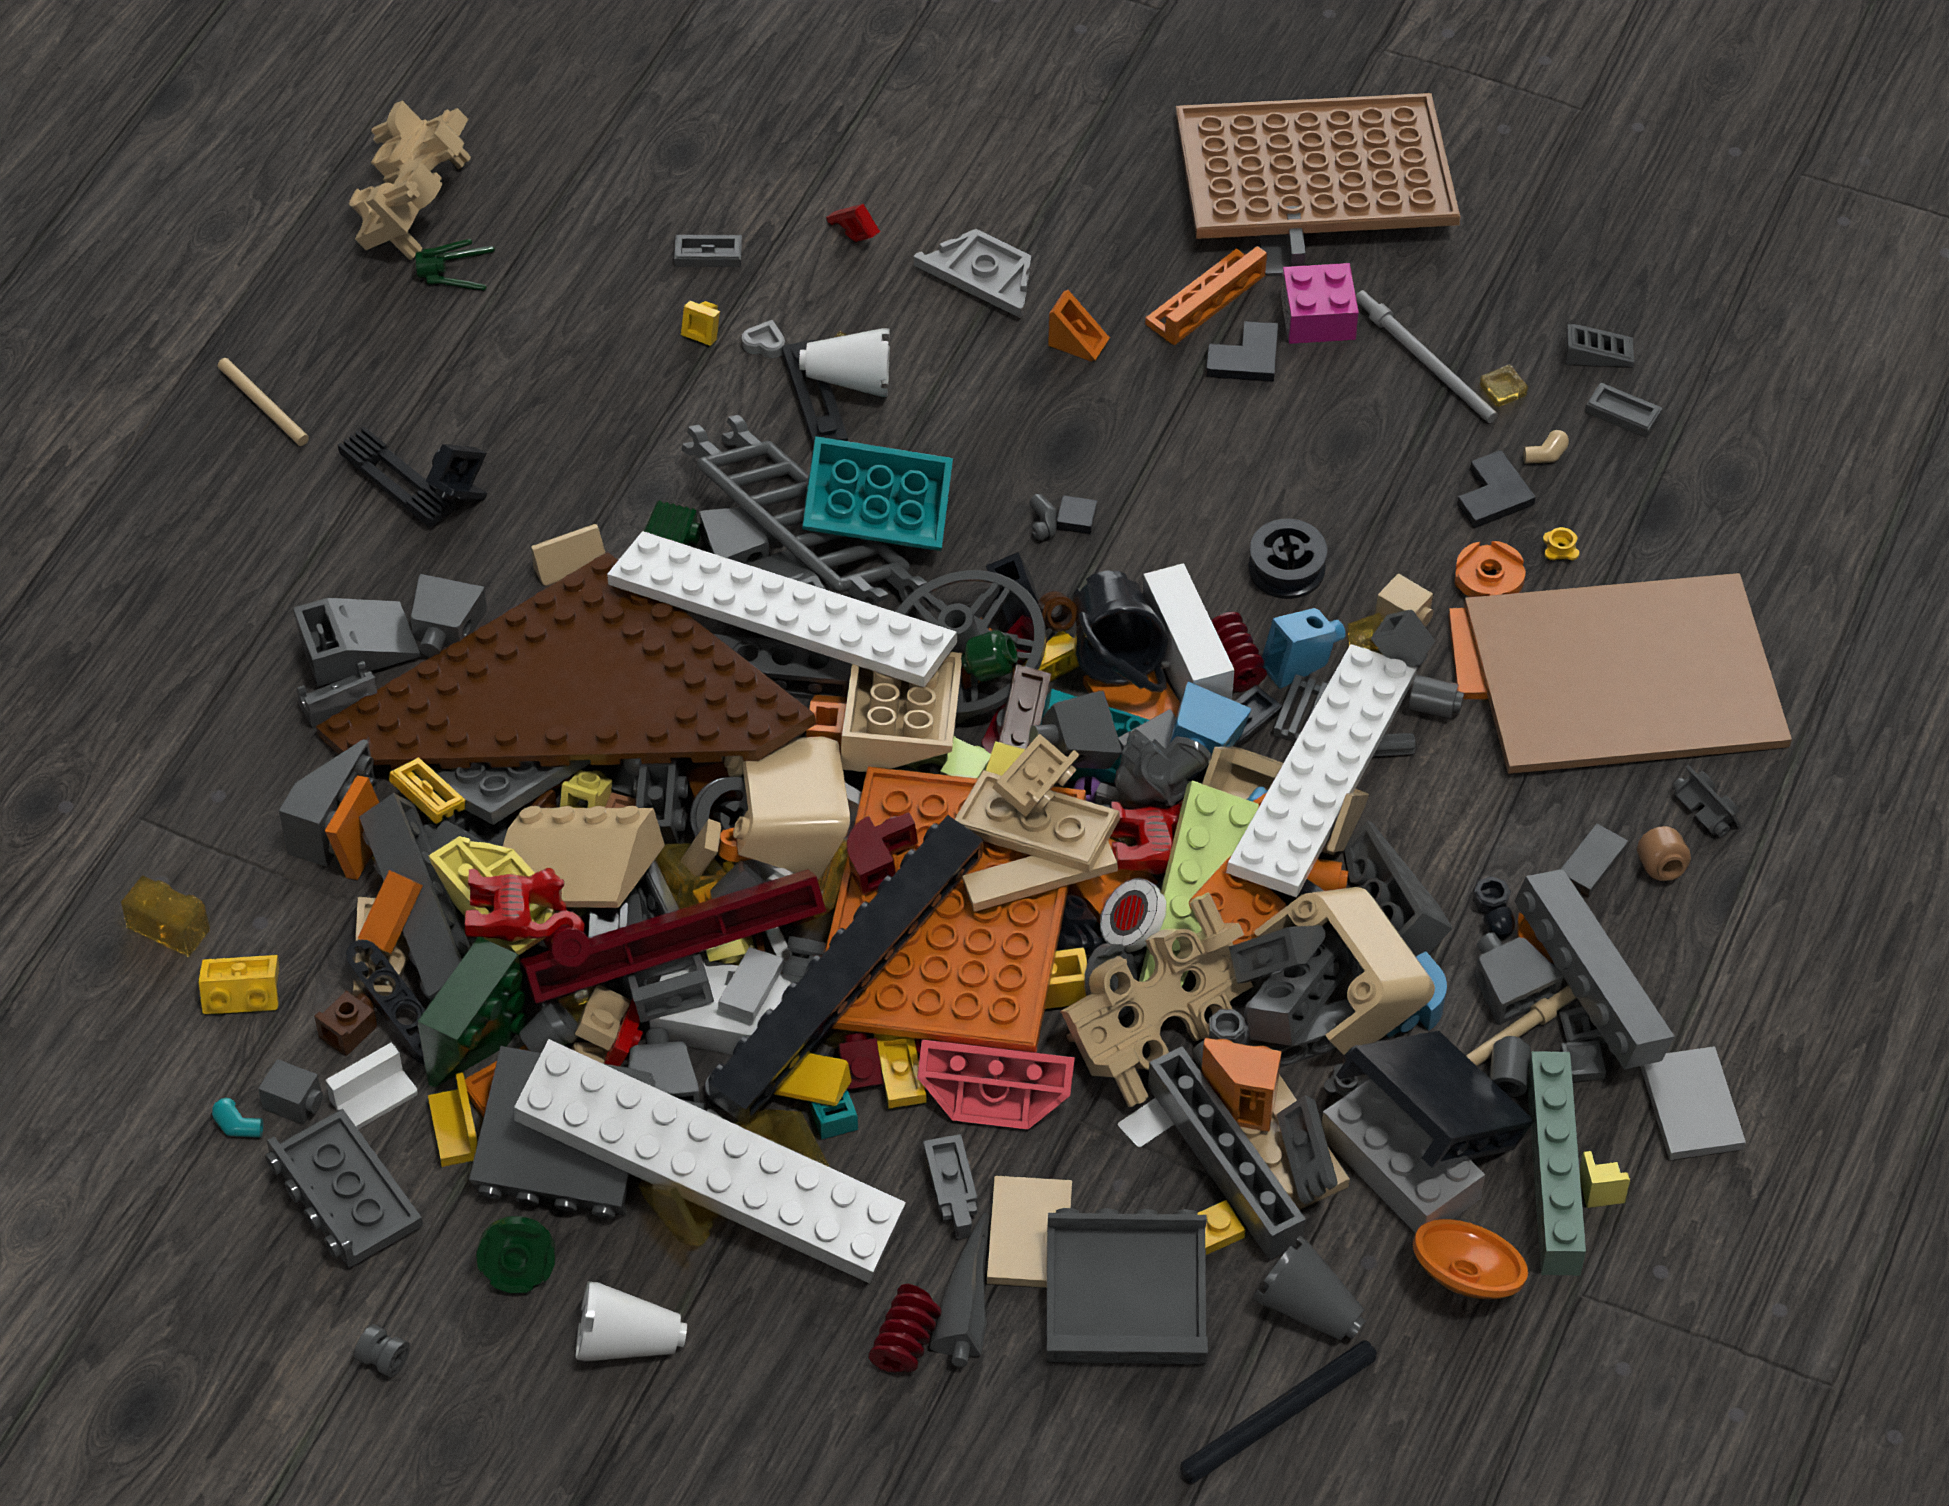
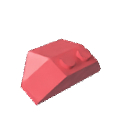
(994, 1083)

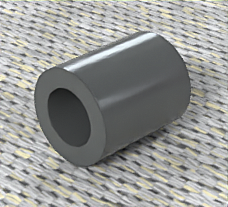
(1435, 697)
(1510, 1065)

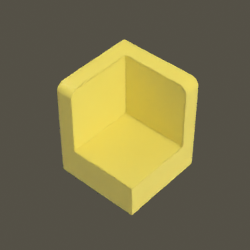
(1602, 1182)

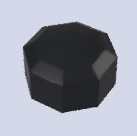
(1491, 894)

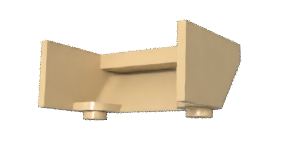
(1243, 771)
(1393, 977)

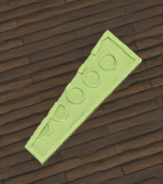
(1204, 838)

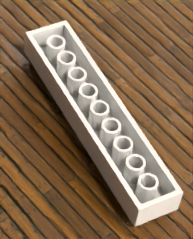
(709, 1160)

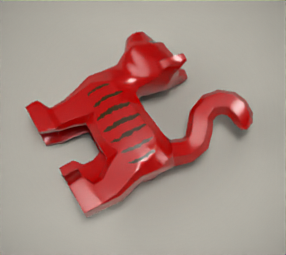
(1153, 836)
(511, 901)

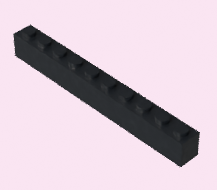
(845, 969)

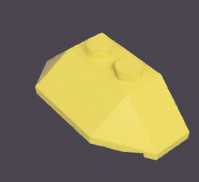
(453, 866)

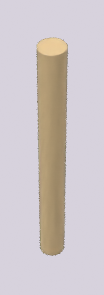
(263, 402)

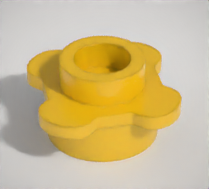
(1561, 544)

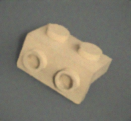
(1033, 775)

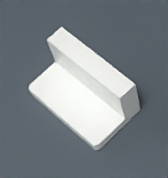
(371, 1086)

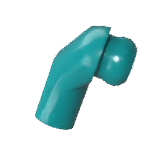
(233, 1123)

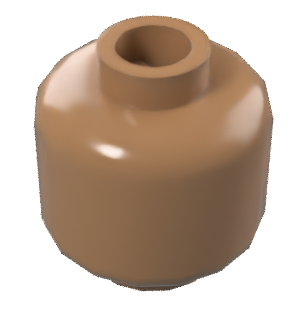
(1663, 853)

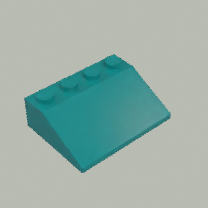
(877, 493)

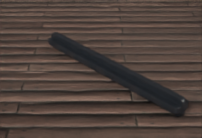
(1278, 1411)

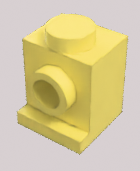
(586, 785)

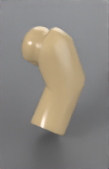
(1550, 450)

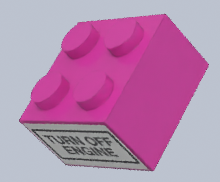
(1319, 303)

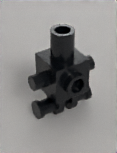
(1077, 927)

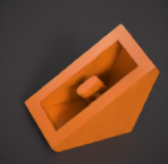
(1075, 329)

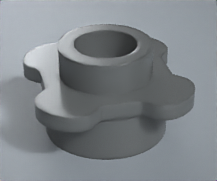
(1339, 1090)

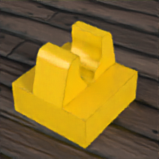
(700, 322)

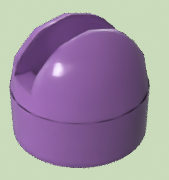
(1088, 781)

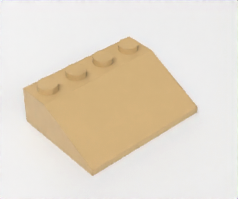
(899, 721)
(592, 849)

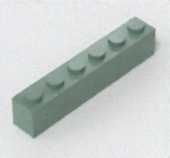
(1556, 1164)

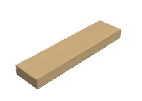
(1027, 878)

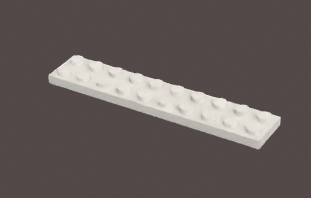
(783, 608)
(1320, 770)

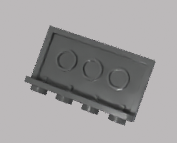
(343, 1188)

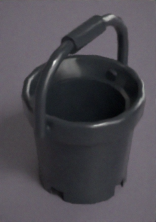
(1118, 633)

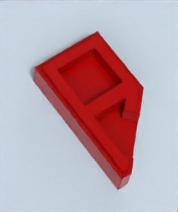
(856, 221)

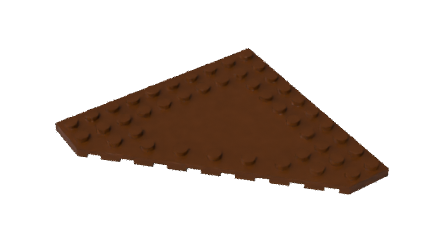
(576, 679)

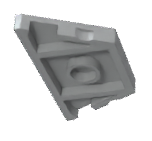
(982, 269)

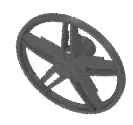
(968, 624)

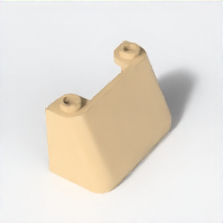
(794, 805)

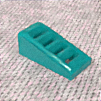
(835, 1123)

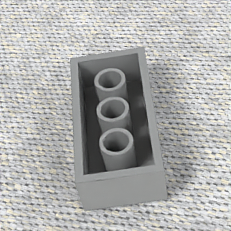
(1387, 1153)

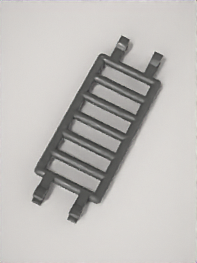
(750, 447)

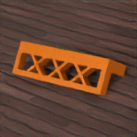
(1208, 294)

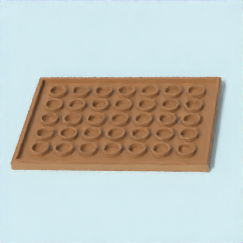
(1335, 158)
(1626, 673)

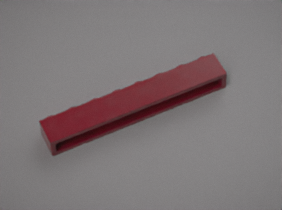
(678, 934)

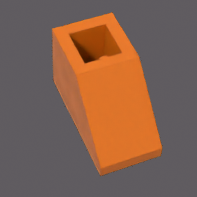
(829, 717)

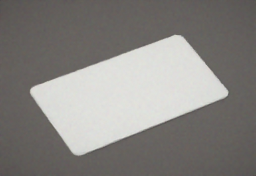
(1146, 1123)

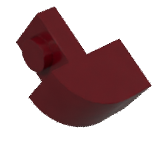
(872, 846)

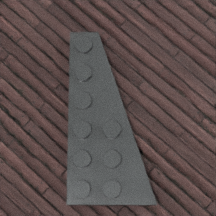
(502, 790)

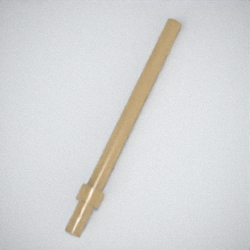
(1539, 1013)

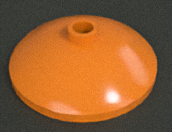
(1469, 1259)

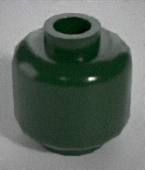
(989, 656)

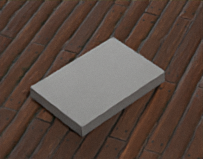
(1693, 1104)

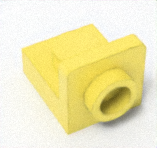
(730, 952)

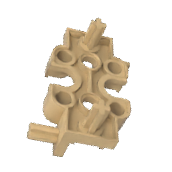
(405, 159)
(1117, 1050)

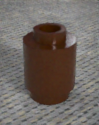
(1064, 618)

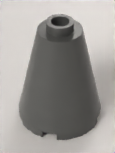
(1311, 1293)

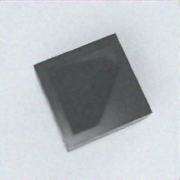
(1586, 1060)

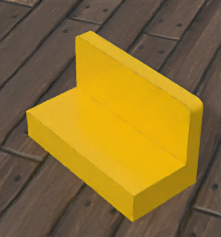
(454, 1124)

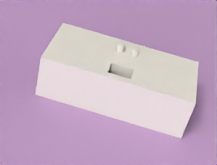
(1193, 644)
(708, 1026)

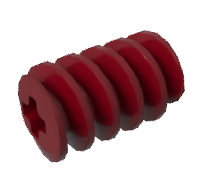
(1240, 650)
(905, 1330)

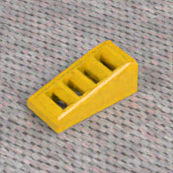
(1059, 656)

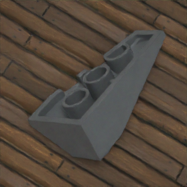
(1396, 889)

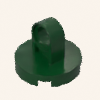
(516, 1254)

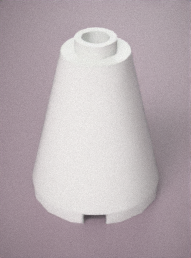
(850, 361)
(625, 1326)

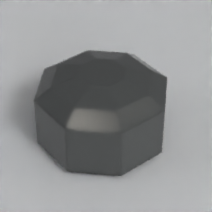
(1227, 1025)

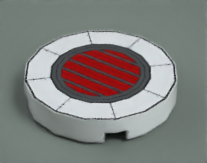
(1133, 914)

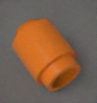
(1328, 875)

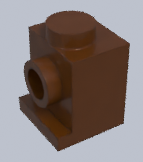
(346, 1022)

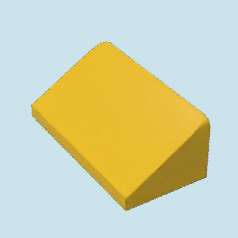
(817, 1080)

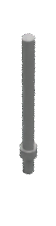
(1383, 317)

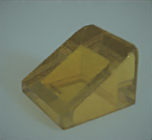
(1362, 630)

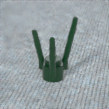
(433, 262)

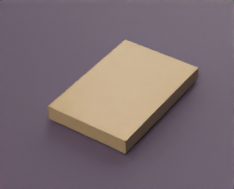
(1020, 1228)

